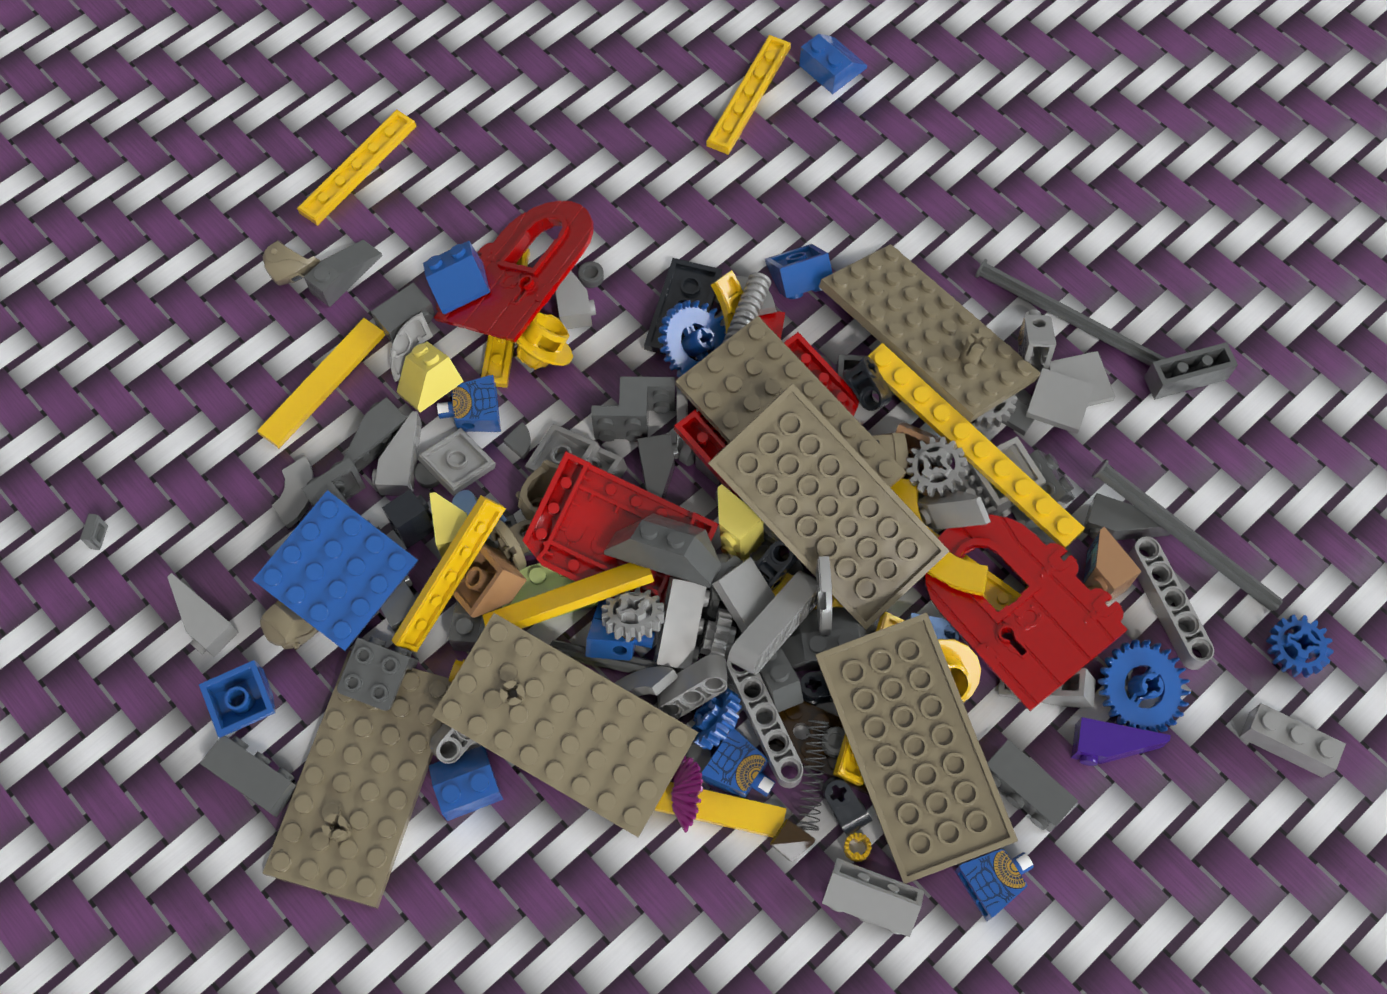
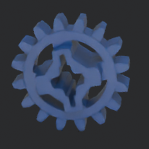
(1297, 647)
(716, 719)

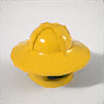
(544, 343)
(963, 666)

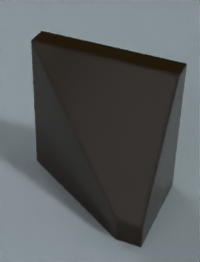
(791, 840)

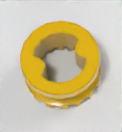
(857, 837)

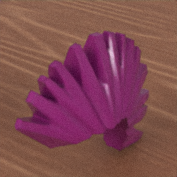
(686, 792)

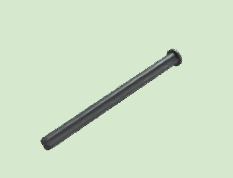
(1067, 314)
(1187, 536)
(578, 652)

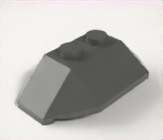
(667, 548)
(807, 642)

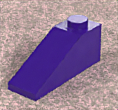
(1104, 742)

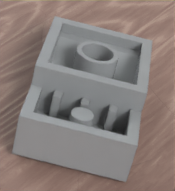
(560, 440)
(991, 497)

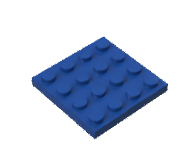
(335, 570)

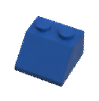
(830, 62)
(799, 270)
(456, 277)
(238, 698)
(465, 783)

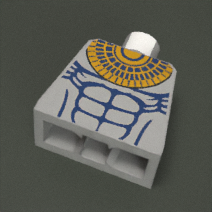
(1037, 332)

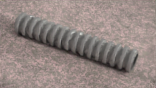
(750, 302)

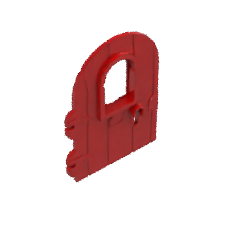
(519, 290)
(1052, 620)

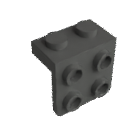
(1056, 486)
(375, 673)

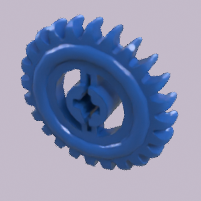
(696, 342)
(1159, 681)

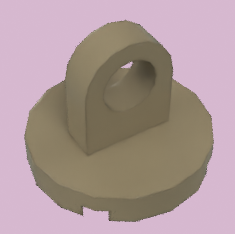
(511, 541)

